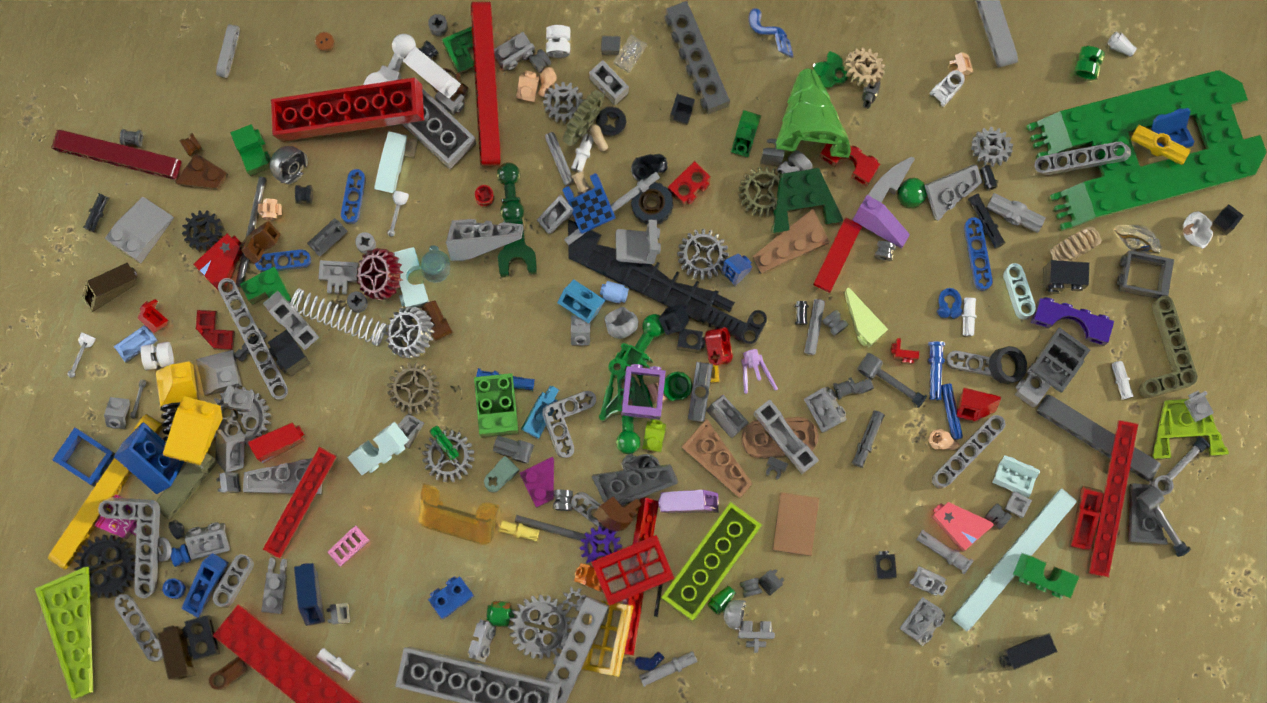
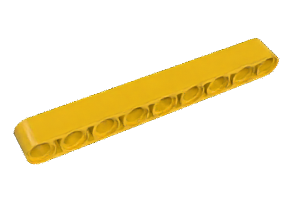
(88, 515)

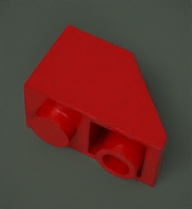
(976, 404)

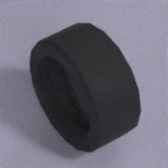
(1019, 360)

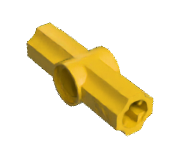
(1170, 150)

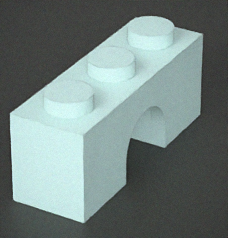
(411, 294)
(389, 441)

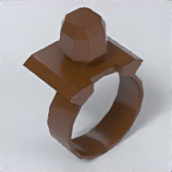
(462, 90)

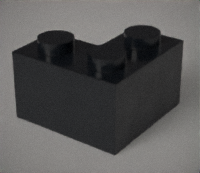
(1065, 274)
(289, 354)

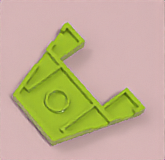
(1178, 423)

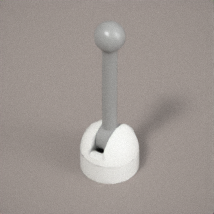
(399, 199)
(85, 342)

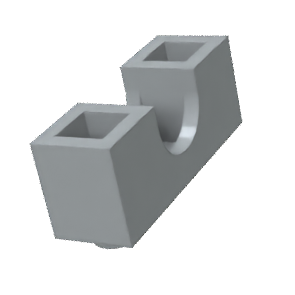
(291, 320)

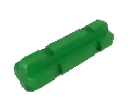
(444, 443)

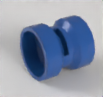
(171, 586)

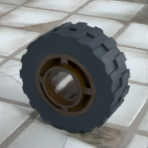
(660, 211)

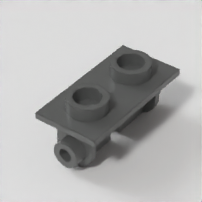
(327, 237)

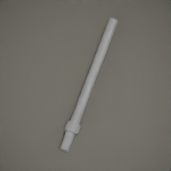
(642, 186)

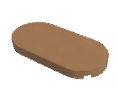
(761, 445)

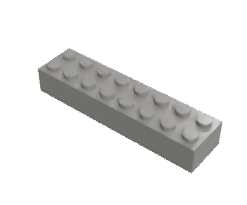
(470, 681)

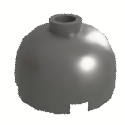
(287, 164)

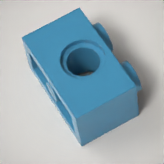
(581, 301)

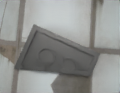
(1143, 526)

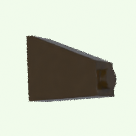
(108, 286)

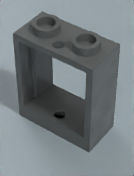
(1164, 278)

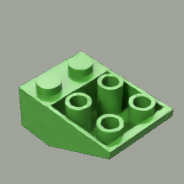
(496, 405)

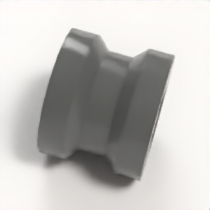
(438, 29)
(539, 60)
(885, 250)
(360, 302)
(750, 587)

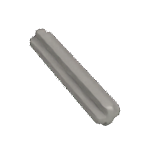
(559, 158)
(814, 327)

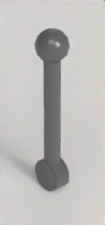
(133, 414)

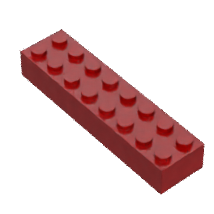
(347, 109)
(279, 660)

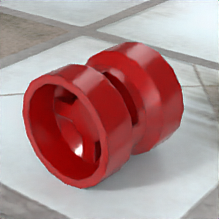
(484, 192)

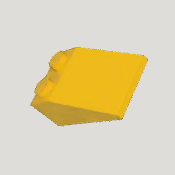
(192, 430)

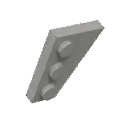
(948, 190)

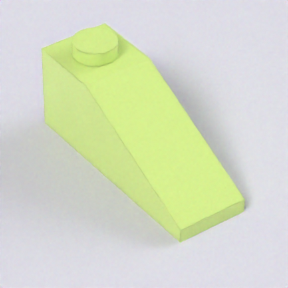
(865, 323)

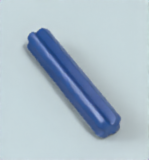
(951, 410)

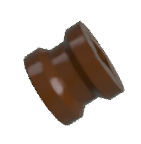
(190, 144)

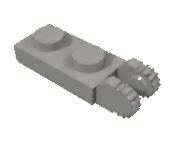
(274, 588)

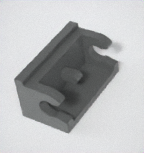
(772, 156)

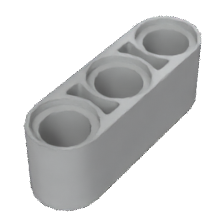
(225, 587)

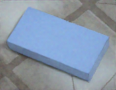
(132, 344)

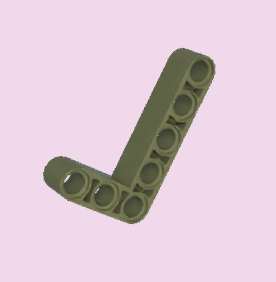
(1172, 352)

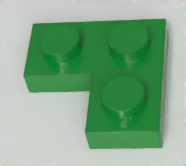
(457, 49)

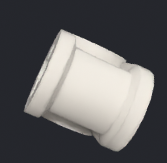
(945, 89)

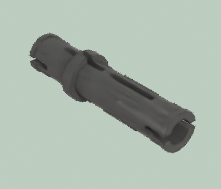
(864, 447)

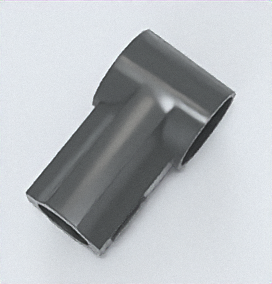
(518, 450)

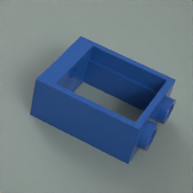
(69, 447)

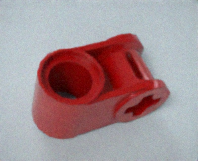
(718, 345)

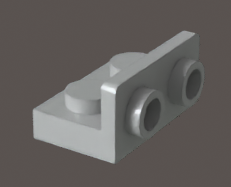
(514, 51)
(825, 409)
(207, 540)
(923, 621)

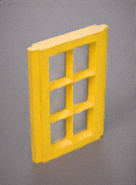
(609, 644)

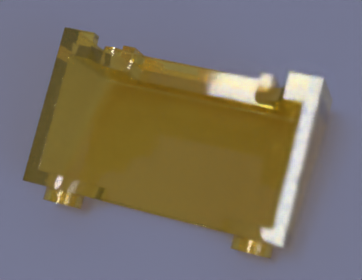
(453, 522)

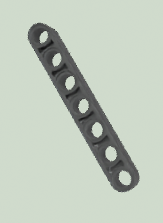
(1093, 435)

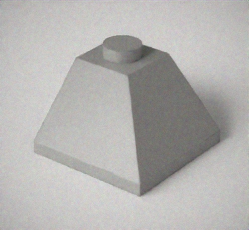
(218, 372)

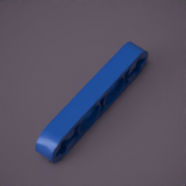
(975, 254)

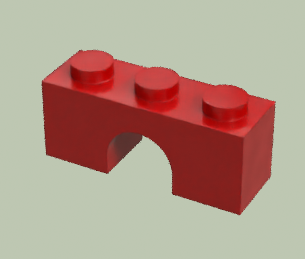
(864, 165)

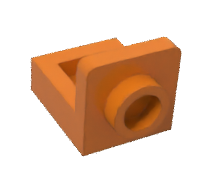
(586, 575)

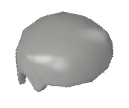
(734, 613)

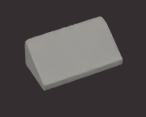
(727, 416)

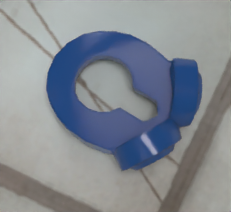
(943, 310)

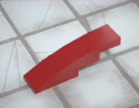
(837, 255)

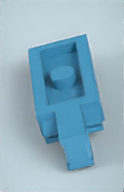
(535, 422)

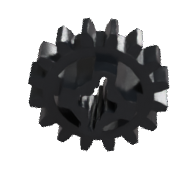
(199, 237)

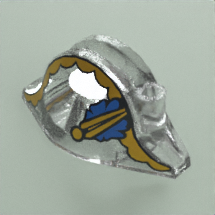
(1139, 238)

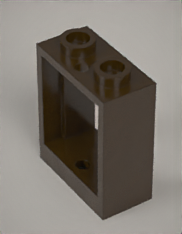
(175, 653)

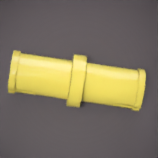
(519, 531)

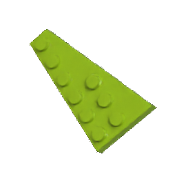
(68, 618)

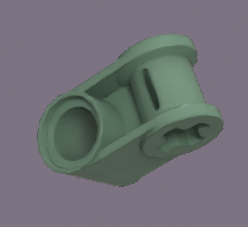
(503, 472)

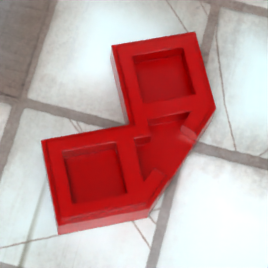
(206, 326)

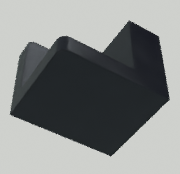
(682, 109)
(1227, 219)

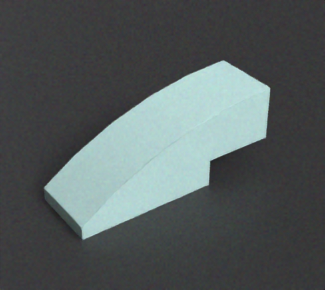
(391, 162)

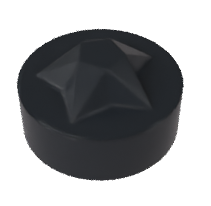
(176, 529)

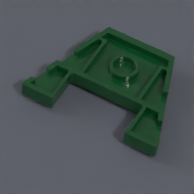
(803, 190)

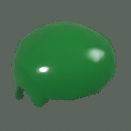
(912, 193)
(677, 386)

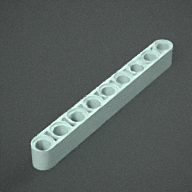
(1003, 571)

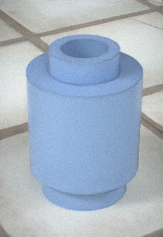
(614, 292)

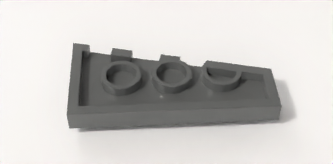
(634, 483)

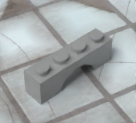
(790, 444)

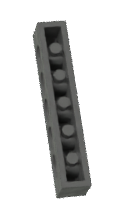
(683, 13)

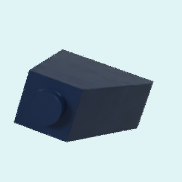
(309, 594)

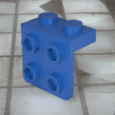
(1174, 126)

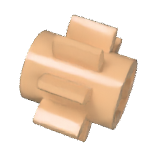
(269, 209)

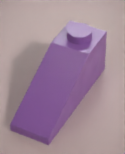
(879, 220)

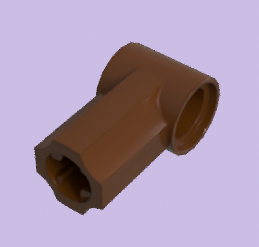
(441, 327)
(229, 672)

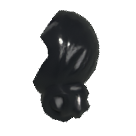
(647, 165)

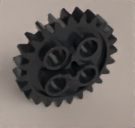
(101, 549)

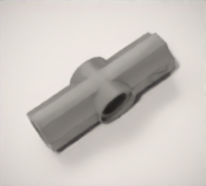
(1015, 213)

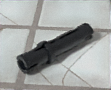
(987, 222)

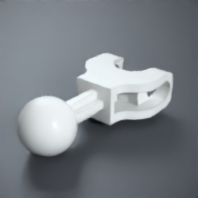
(401, 47)

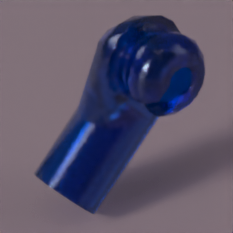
(648, 663)

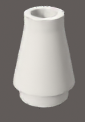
(1121, 44)

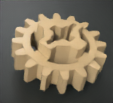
(864, 67)

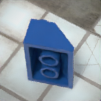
(144, 458)

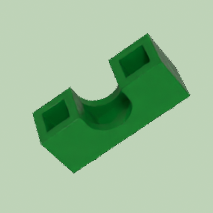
(1032, 570)

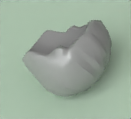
(621, 323)

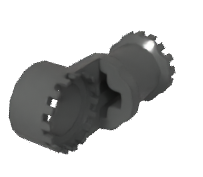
(850, 387)

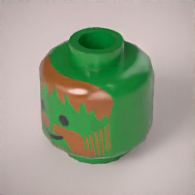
(499, 613)

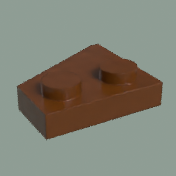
(201, 174)

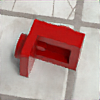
(151, 317)
(905, 356)

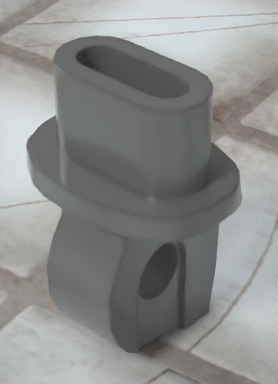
(870, 95)

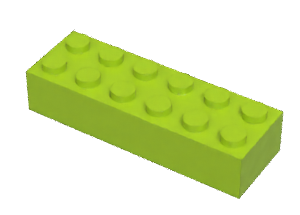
(711, 561)

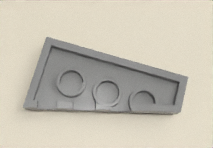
(276, 479)

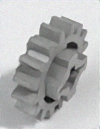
(567, 108)
(991, 145)

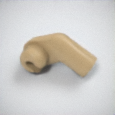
(597, 136)

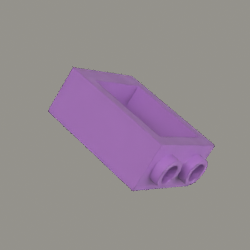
(638, 411)

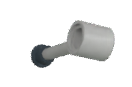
(1199, 446)

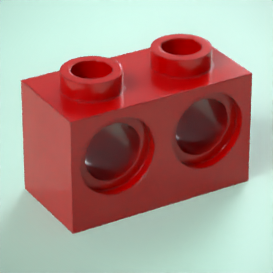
(685, 181)

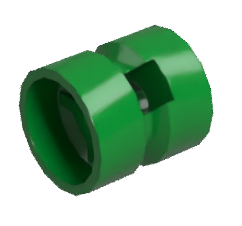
(1088, 66)

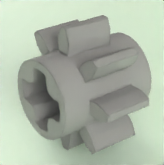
(569, 597)

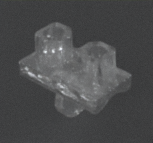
(630, 53)

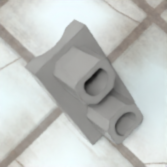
(929, 581)
(765, 633)

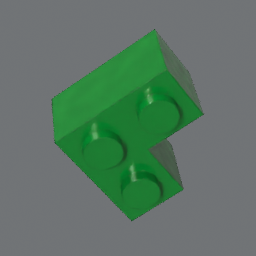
(250, 147)
(264, 286)

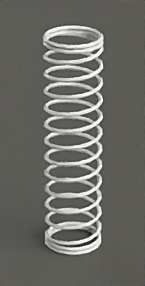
(379, 335)

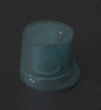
(435, 265)

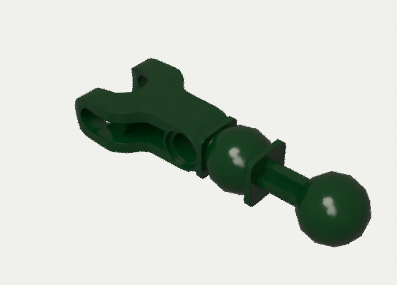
(512, 212)

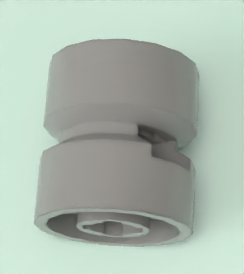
(796, 162)

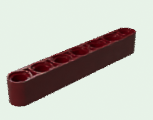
(116, 154)

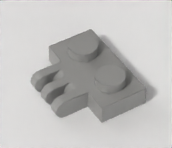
(338, 274)

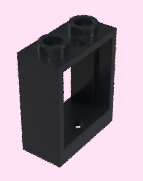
(1027, 652)

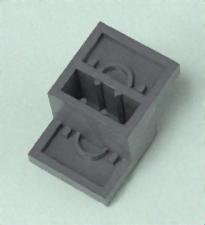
(1060, 360)

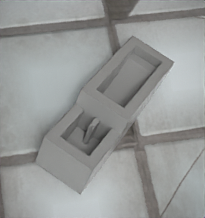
(891, 180)

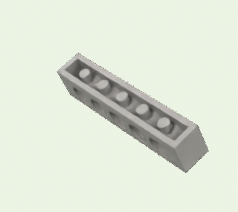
(598, 612)

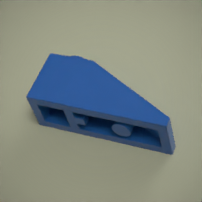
(736, 268)
(204, 584)

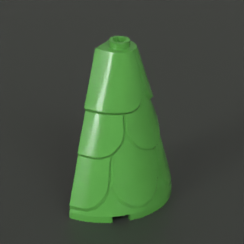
(812, 117)

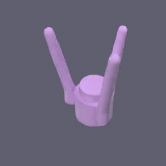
(753, 359)

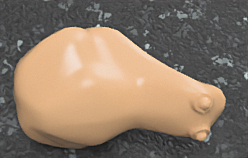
(547, 80)
(942, 440)

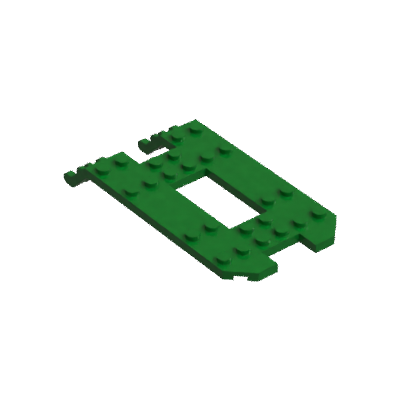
(1125, 183)

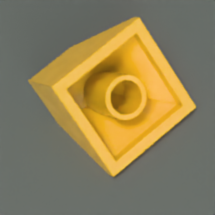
(175, 382)

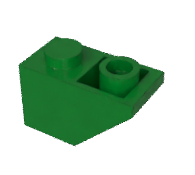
(745, 133)

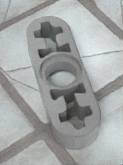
(227, 51)
(960, 355)
(581, 508)

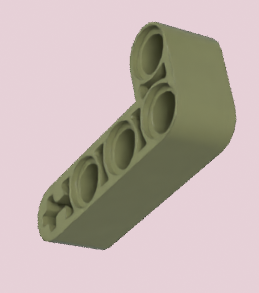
(184, 485)

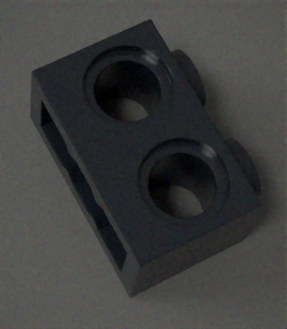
(205, 636)

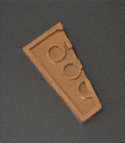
(802, 238)
(713, 455)

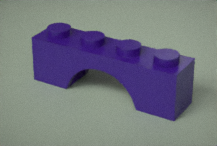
(1096, 328)

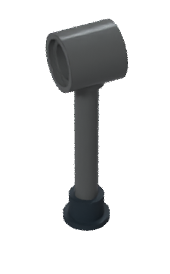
(872, 366)
(1150, 501)

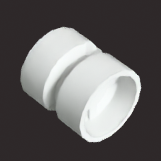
(558, 41)
(163, 352)

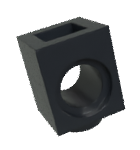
(674, 319)
(684, 346)
(881, 574)

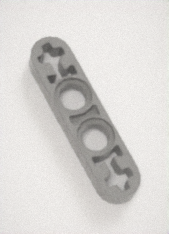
(141, 626)

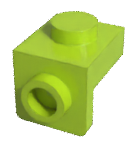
(654, 435)

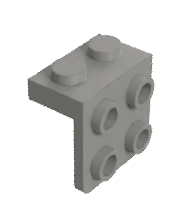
(638, 245)

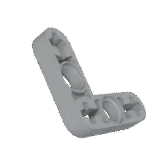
(560, 414)

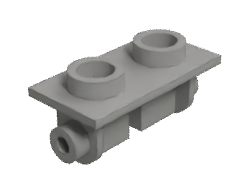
(480, 649)

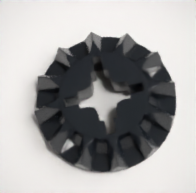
(613, 113)

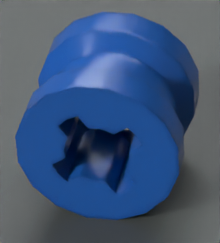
(180, 555)

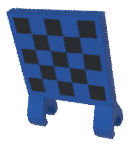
(591, 207)

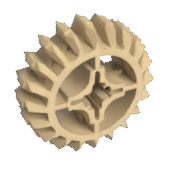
(1076, 245)

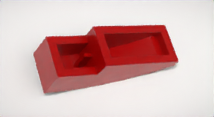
(1086, 517)

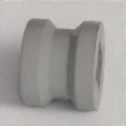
(367, 245)

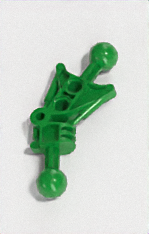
(629, 441)

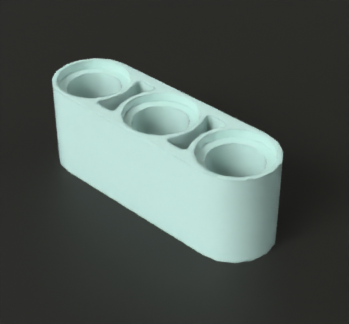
(1019, 282)

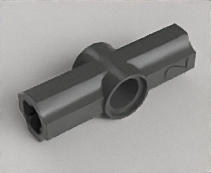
(698, 404)

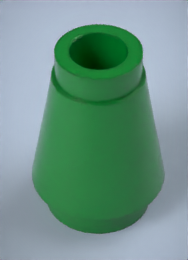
(721, 599)

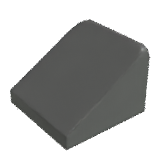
(610, 45)

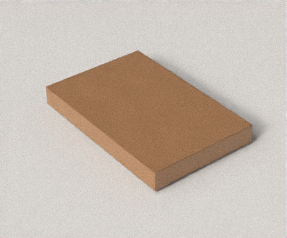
(795, 524)

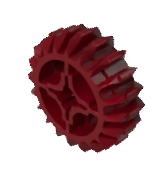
(374, 283)

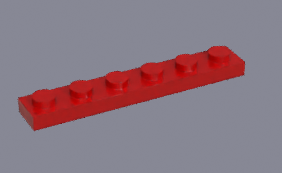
(300, 502)

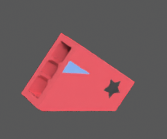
(960, 524)

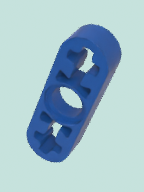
(360, 184)
(296, 255)

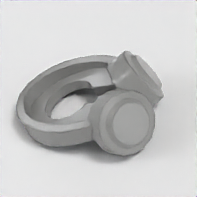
(166, 549)

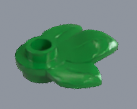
(829, 69)

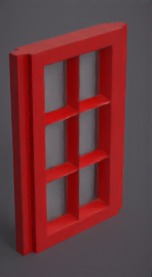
(632, 570)

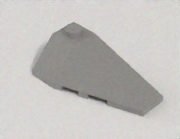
(471, 239)

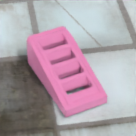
(364, 540)

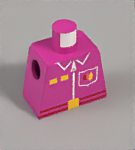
(119, 527)

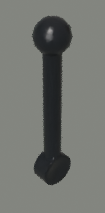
(658, 600)

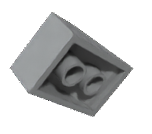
(139, 229)

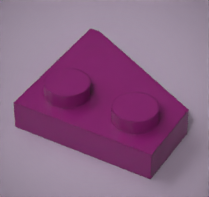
(540, 482)

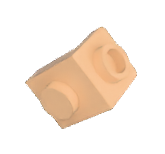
(527, 86)

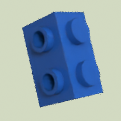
(450, 597)

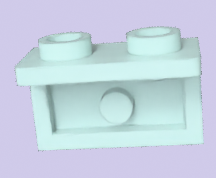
(1016, 476)

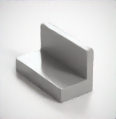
(229, 451)

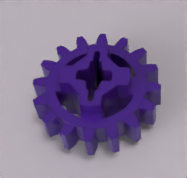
(594, 540)

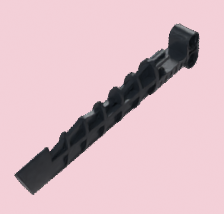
(657, 286)

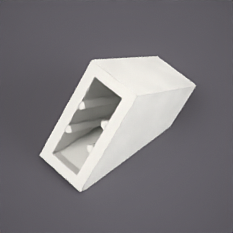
(432, 72)

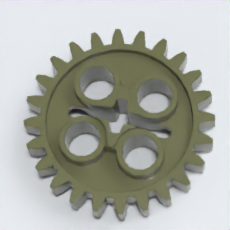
(583, 117)

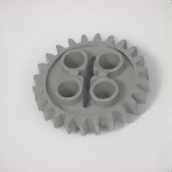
(257, 413)
(545, 610)

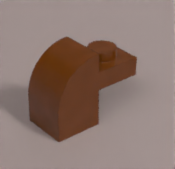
(259, 241)
(616, 517)

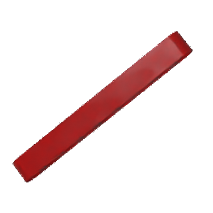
(485, 83)

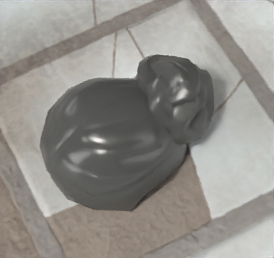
(641, 461)

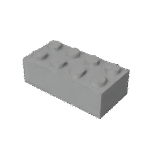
(441, 133)

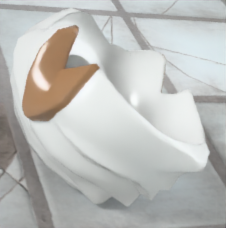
(1198, 229)

